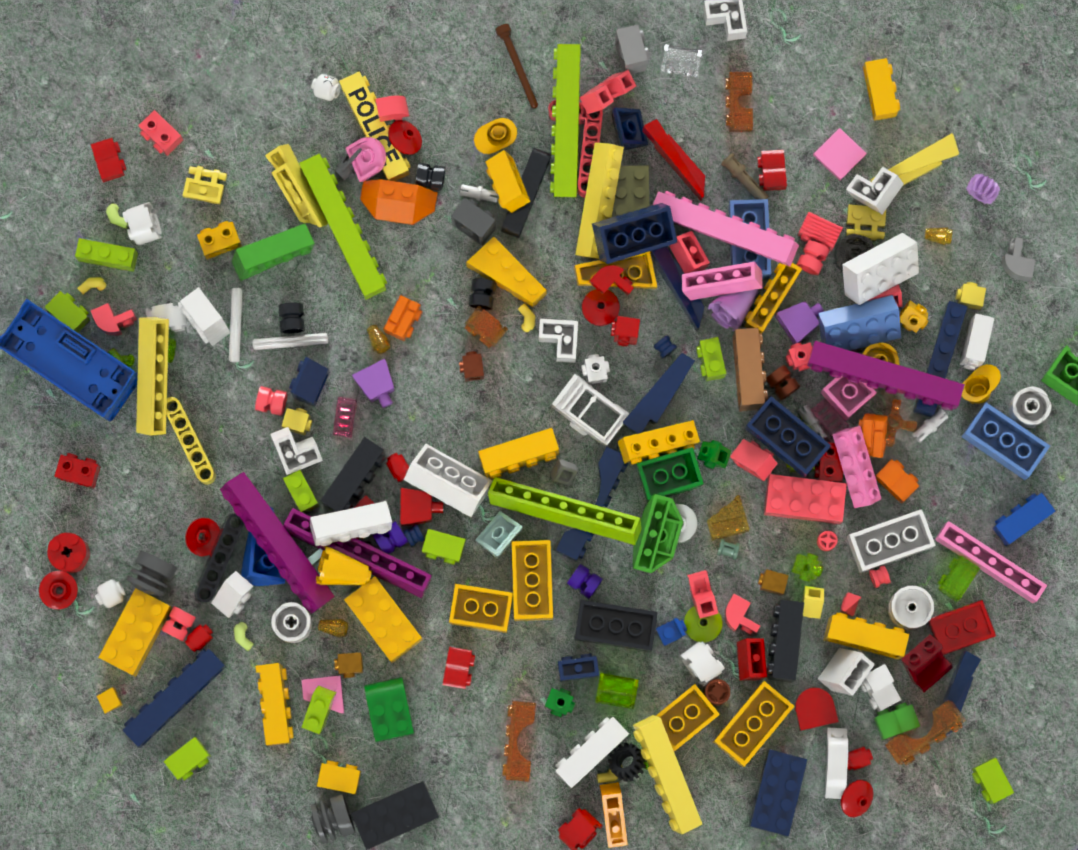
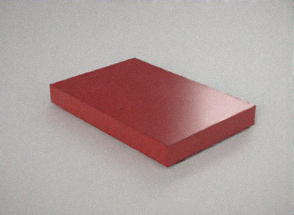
(962, 627)

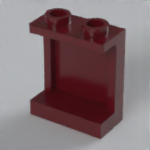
(926, 663)

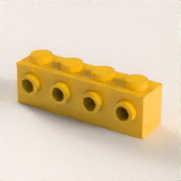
(773, 297)
(658, 442)

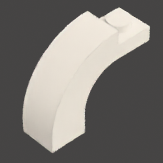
(836, 763)

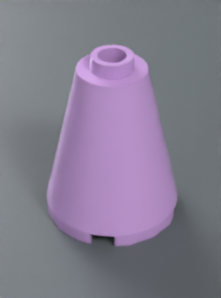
(732, 308)

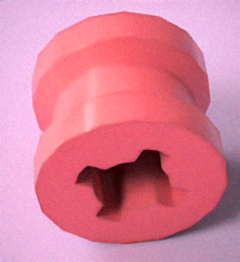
(830, 540)
(879, 576)

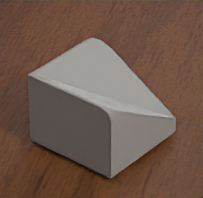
(563, 472)

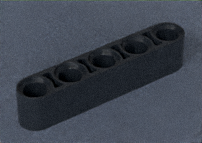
(532, 179)
(211, 564)

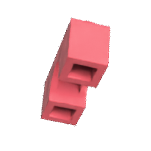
(606, 91)

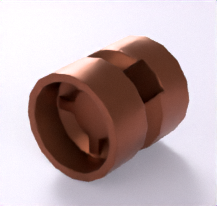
(778, 377)
(717, 692)

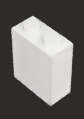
(976, 341)
(846, 671)

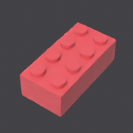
(805, 499)

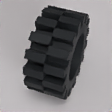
(633, 769)

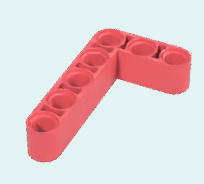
(588, 141)

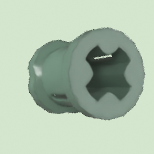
(728, 549)

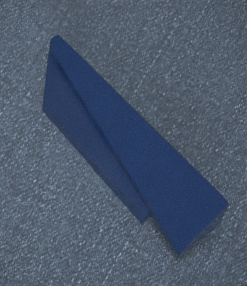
(673, 277)
(659, 396)
(961, 680)

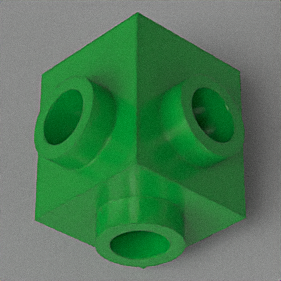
(714, 454)
(556, 695)

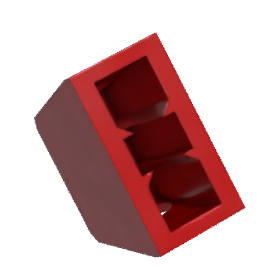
(417, 507)

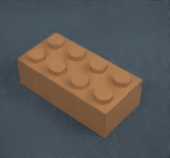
(748, 369)

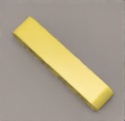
(193, 449)

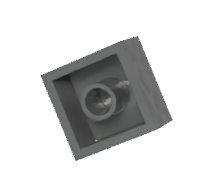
(474, 221)

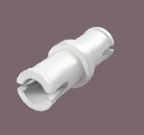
(479, 193)
(930, 425)

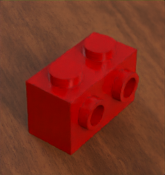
(625, 330)
(829, 466)
(77, 471)
(751, 659)

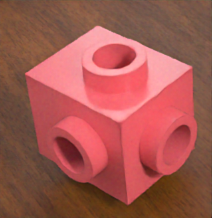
(799, 350)

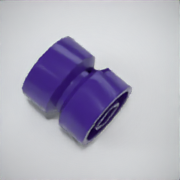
(391, 539)
(584, 581)

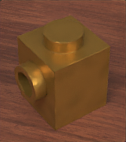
(773, 582)
(349, 664)

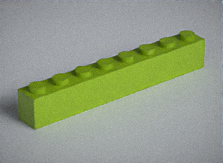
(567, 120)
(342, 226)
(565, 511)

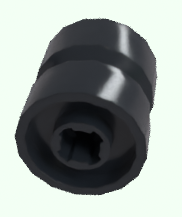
(430, 176)
(482, 293)
(291, 318)

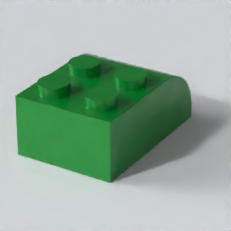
(670, 474)
(389, 709)

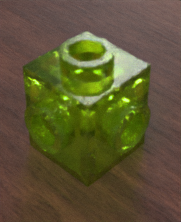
(801, 569)

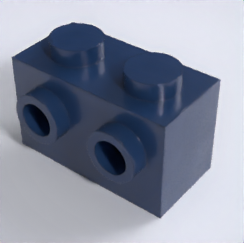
(578, 668)

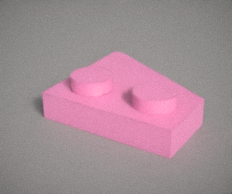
(332, 683)

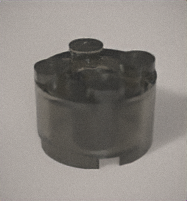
(851, 244)

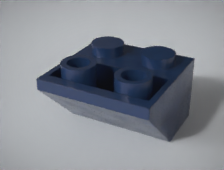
(309, 381)

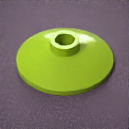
(702, 633)

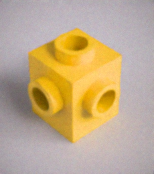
(914, 317)

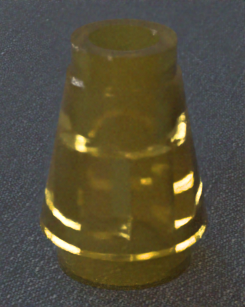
(939, 235)
(379, 341)
(334, 627)

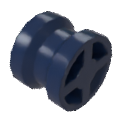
(665, 347)
(414, 535)

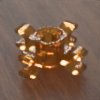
(902, 424)

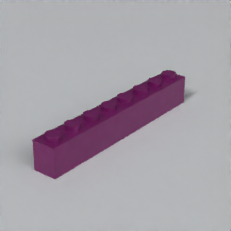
(885, 375)
(276, 542)
(380, 563)

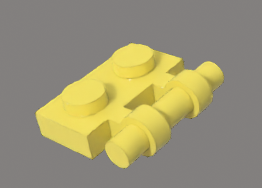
(204, 190)
(865, 216)

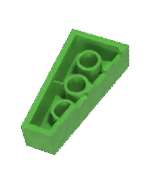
(272, 251)
(1063, 375)

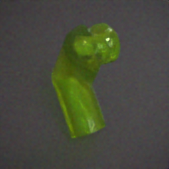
(126, 359)

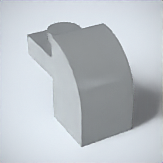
(1015, 265)

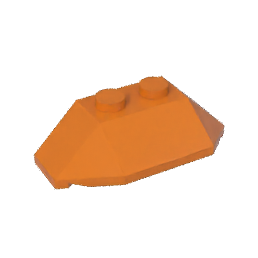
(397, 201)

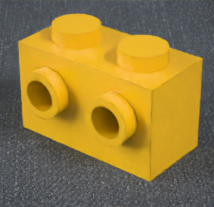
(219, 239)
(339, 778)

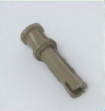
(739, 171)

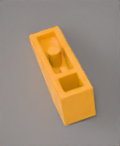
(613, 814)

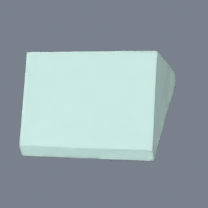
(499, 534)

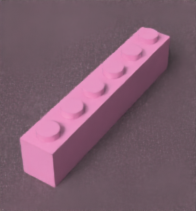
(991, 562)

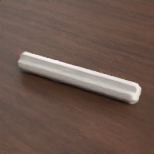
(235, 325)
(290, 341)

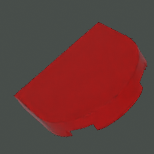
(815, 709)

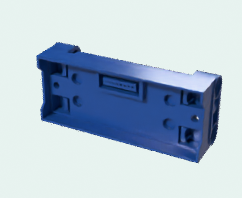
(69, 360)

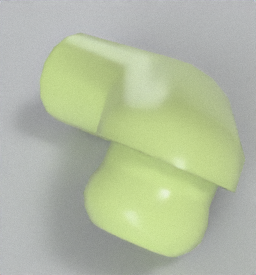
(113, 215)
(240, 637)

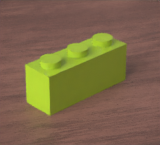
(106, 254)

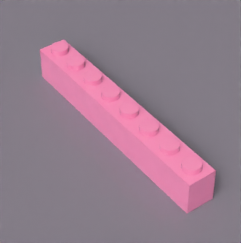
(729, 229)

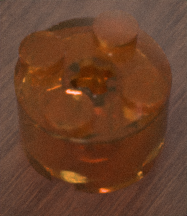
(485, 326)

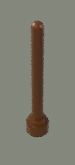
(503, 31)

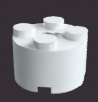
(142, 223)
(176, 317)
(1039, 404)
(284, 614)
(701, 663)

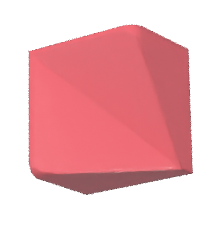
(849, 604)

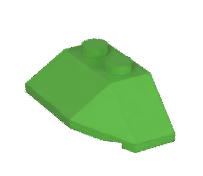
(659, 534)

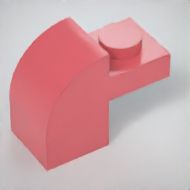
(392, 108)
(109, 322)
(702, 594)
(735, 614)

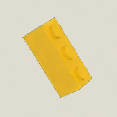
(881, 89)
(507, 181)

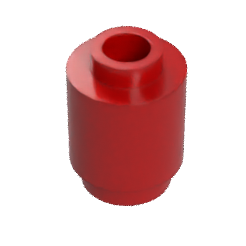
(397, 466)
(199, 637)
(859, 758)

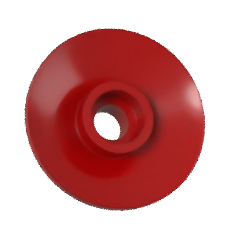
(405, 137)
(598, 316)
(210, 532)
(49, 586)
(857, 798)

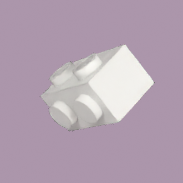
(232, 595)

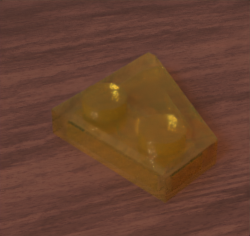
(728, 521)

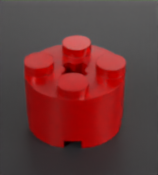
(78, 558)
(579, 830)

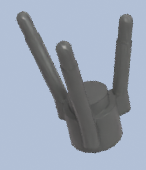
(344, 168)

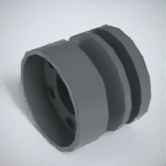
(151, 574)
(332, 819)

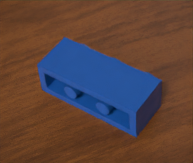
(1023, 518)

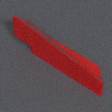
(676, 157)

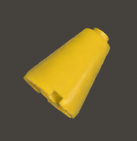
(341, 569)

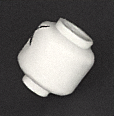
(326, 87)
(110, 593)

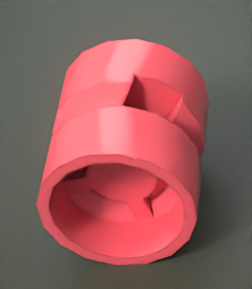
(812, 259)
(271, 401)
(181, 617)

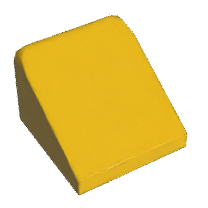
(109, 700)

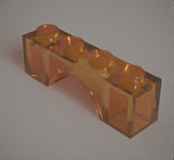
(521, 716)
(946, 718)

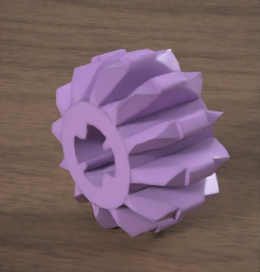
(983, 188)

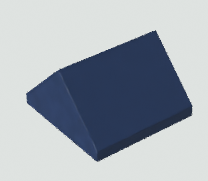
(628, 128)

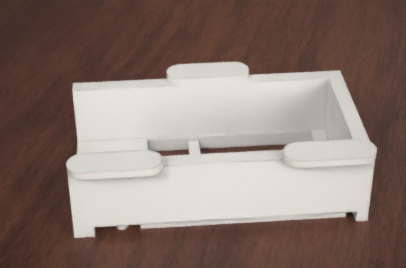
(568, 398)

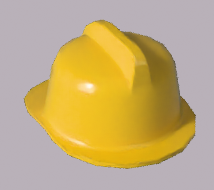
(495, 135)
(981, 384)

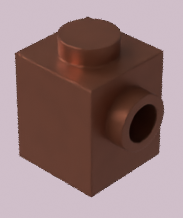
(472, 366)

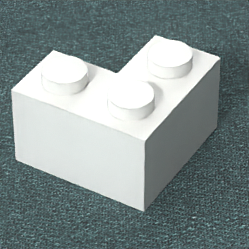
(727, 12)
(877, 193)
(561, 332)
(295, 455)
(880, 688)

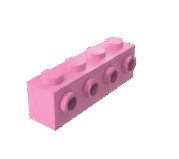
(722, 281)
(857, 466)

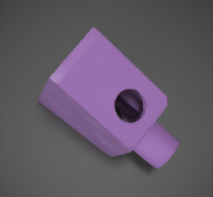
(799, 320)
(376, 383)

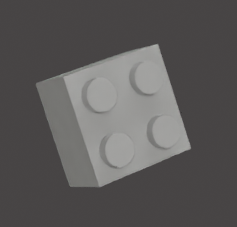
(631, 49)

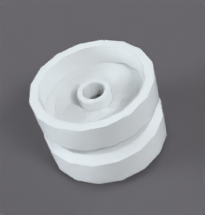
(900, 613)

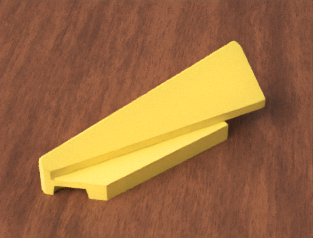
(925, 160)
(295, 186)

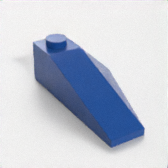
(257, 567)

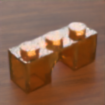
(739, 118)

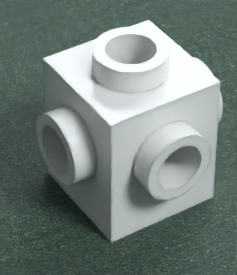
(595, 376)

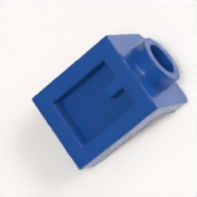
(671, 631)

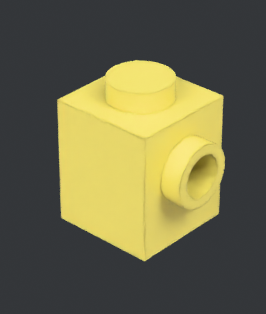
(971, 295)
(297, 421)
(813, 602)

